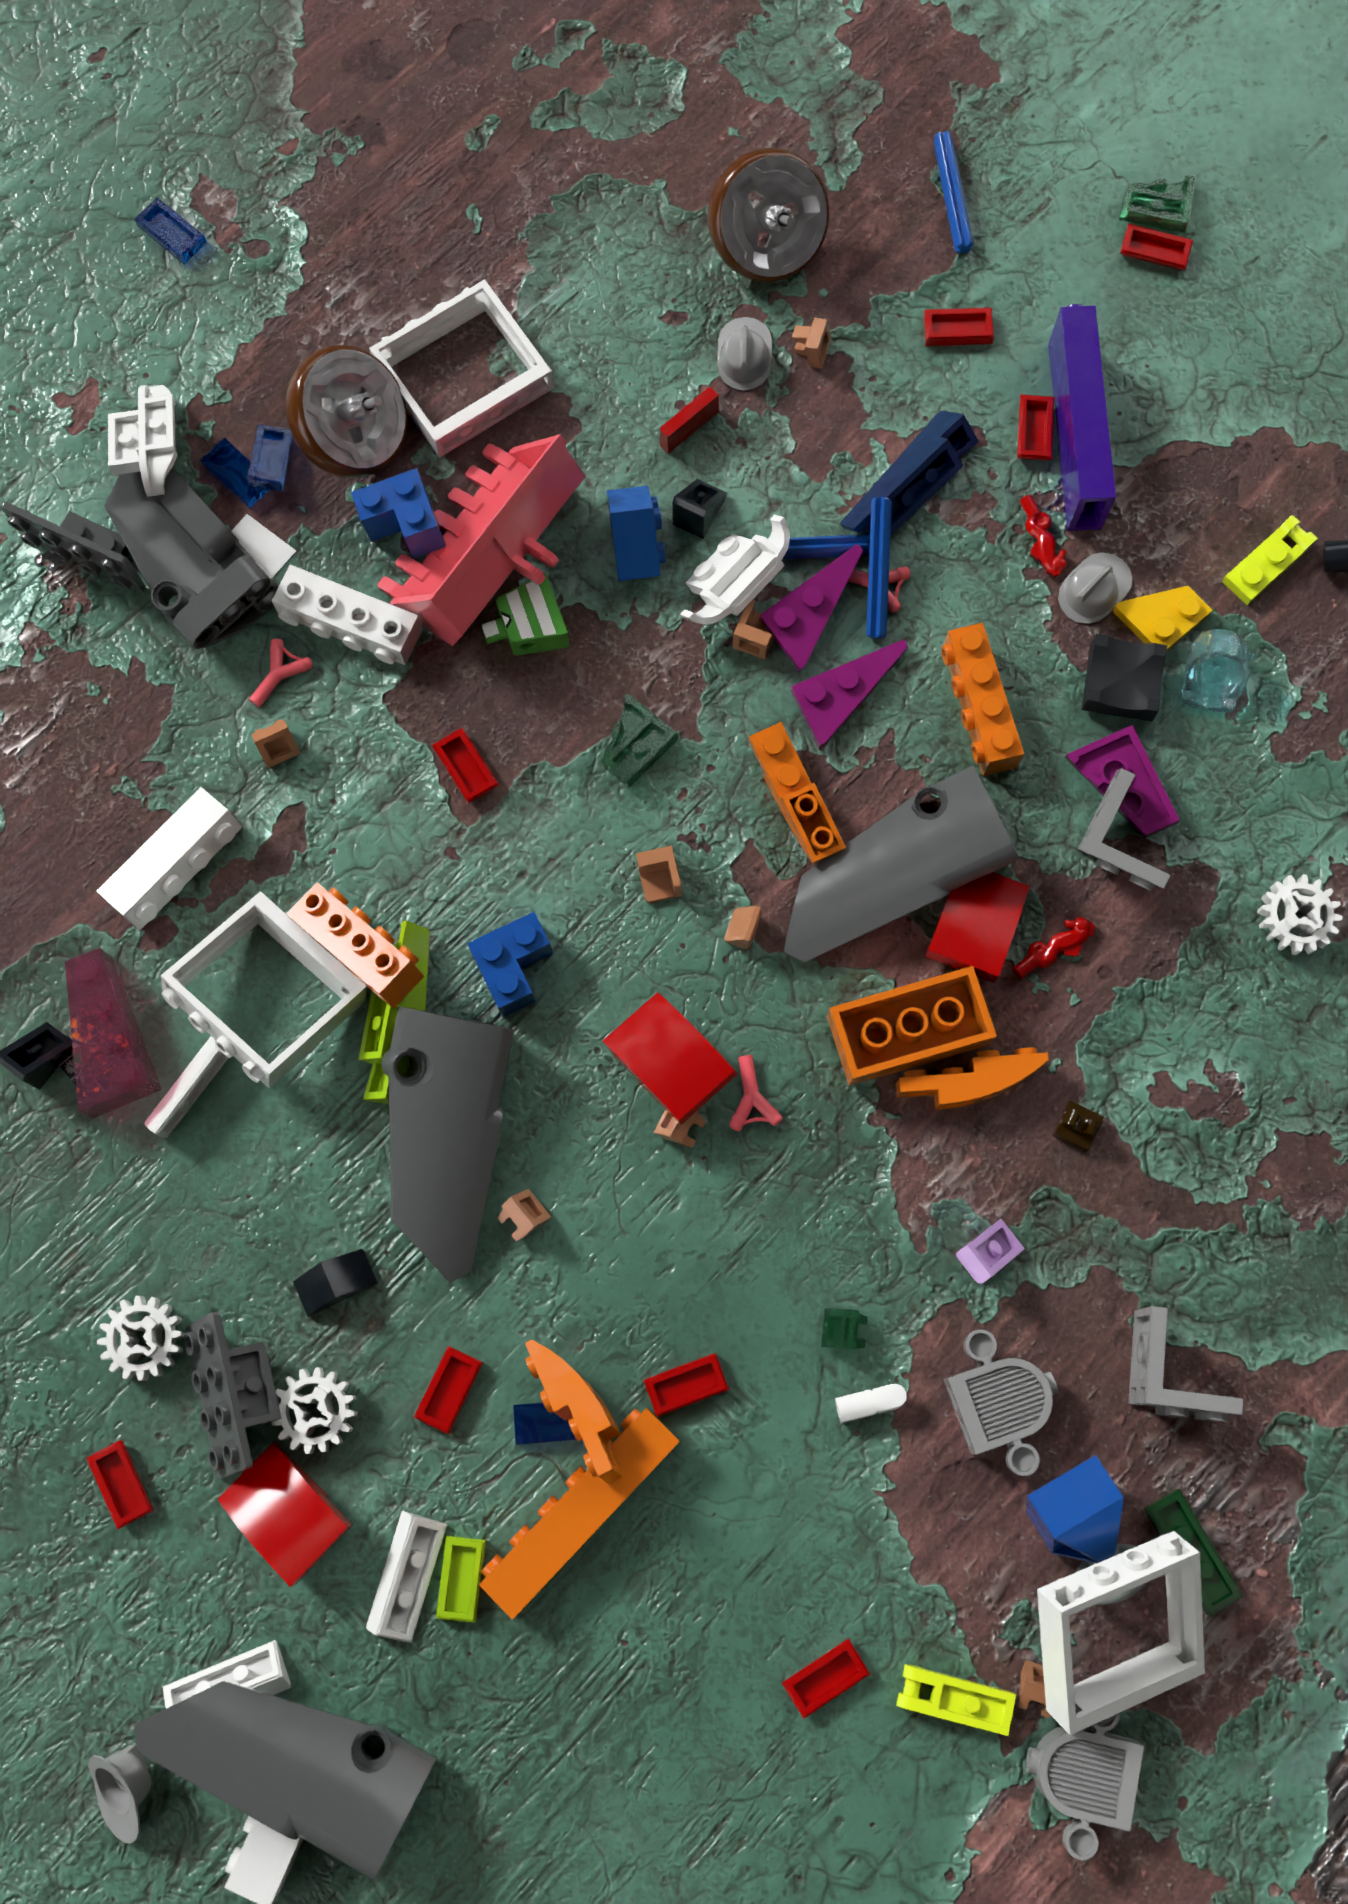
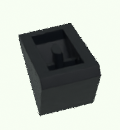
(697, 507)
(36, 1055)
(334, 1281)

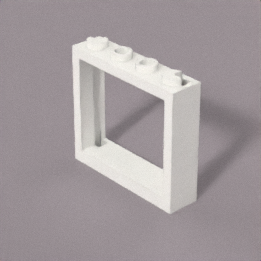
(490, 408)
(302, 946)
(1144, 1674)

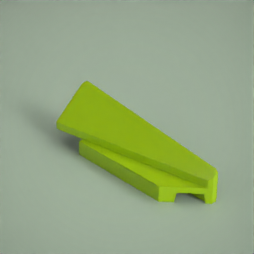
(382, 1017)

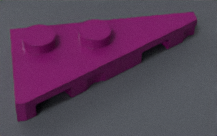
(803, 613)
(834, 695)

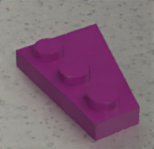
(1146, 801)

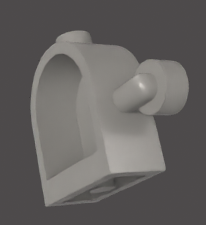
(1001, 1402)
(1088, 1779)

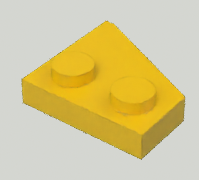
(1163, 615)

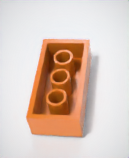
(911, 1025)

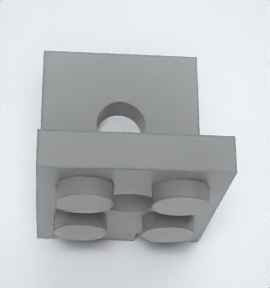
(1108, 857)
(1148, 1375)

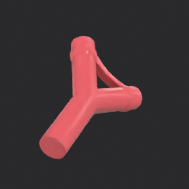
(897, 575)
(278, 671)
(752, 1098)

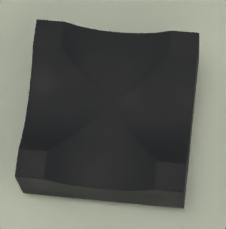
(1124, 678)

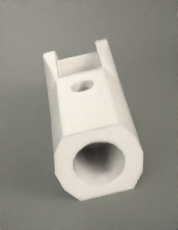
(870, 1402)

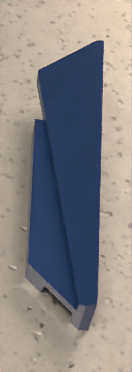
(917, 472)

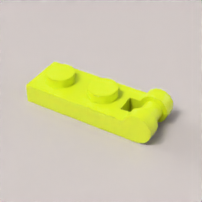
(1269, 561)
(958, 1700)

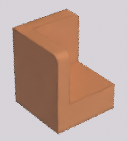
(751, 634)
(659, 874)

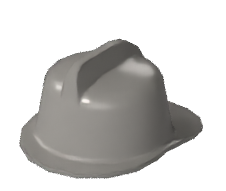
(744, 353)
(1094, 588)
(120, 1788)

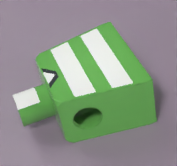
(528, 620)

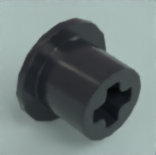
(1335, 556)

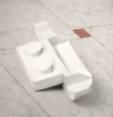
(144, 438)
(737, 572)

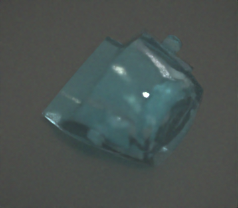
(1216, 671)

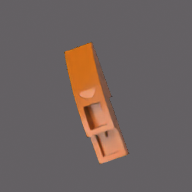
(795, 793)
(987, 1078)
(573, 1396)

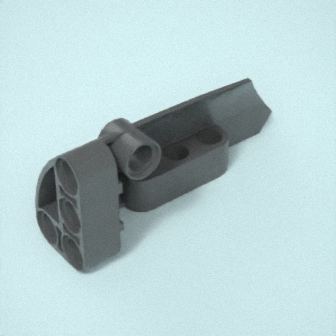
(191, 555)
(900, 866)
(444, 1130)
(292, 1768)

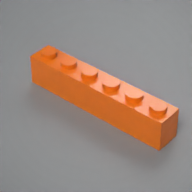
(576, 1515)

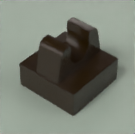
(1078, 1126)

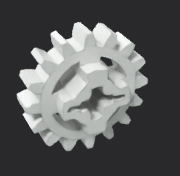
(1288, 901)
(129, 1348)
(322, 1394)

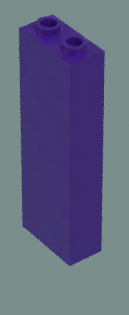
(1081, 418)

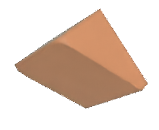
(743, 926)

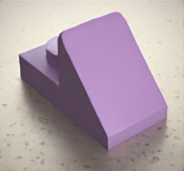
(989, 1251)

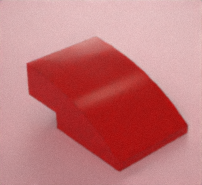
(979, 925)
(669, 1058)
(284, 1514)

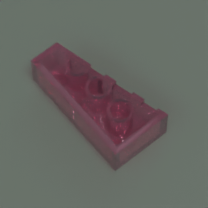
(106, 1040)

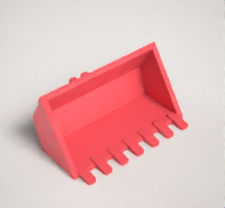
(488, 536)

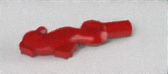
(1045, 549)
(1067, 942)

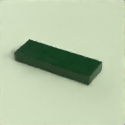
(1174, 1514)

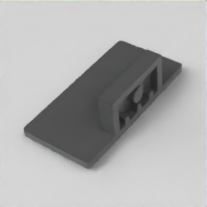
(78, 540)
(233, 1392)

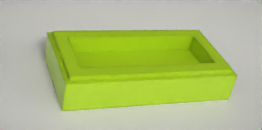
(461, 1579)

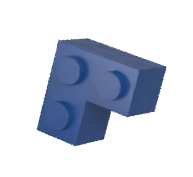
(398, 506)
(634, 527)
(504, 954)

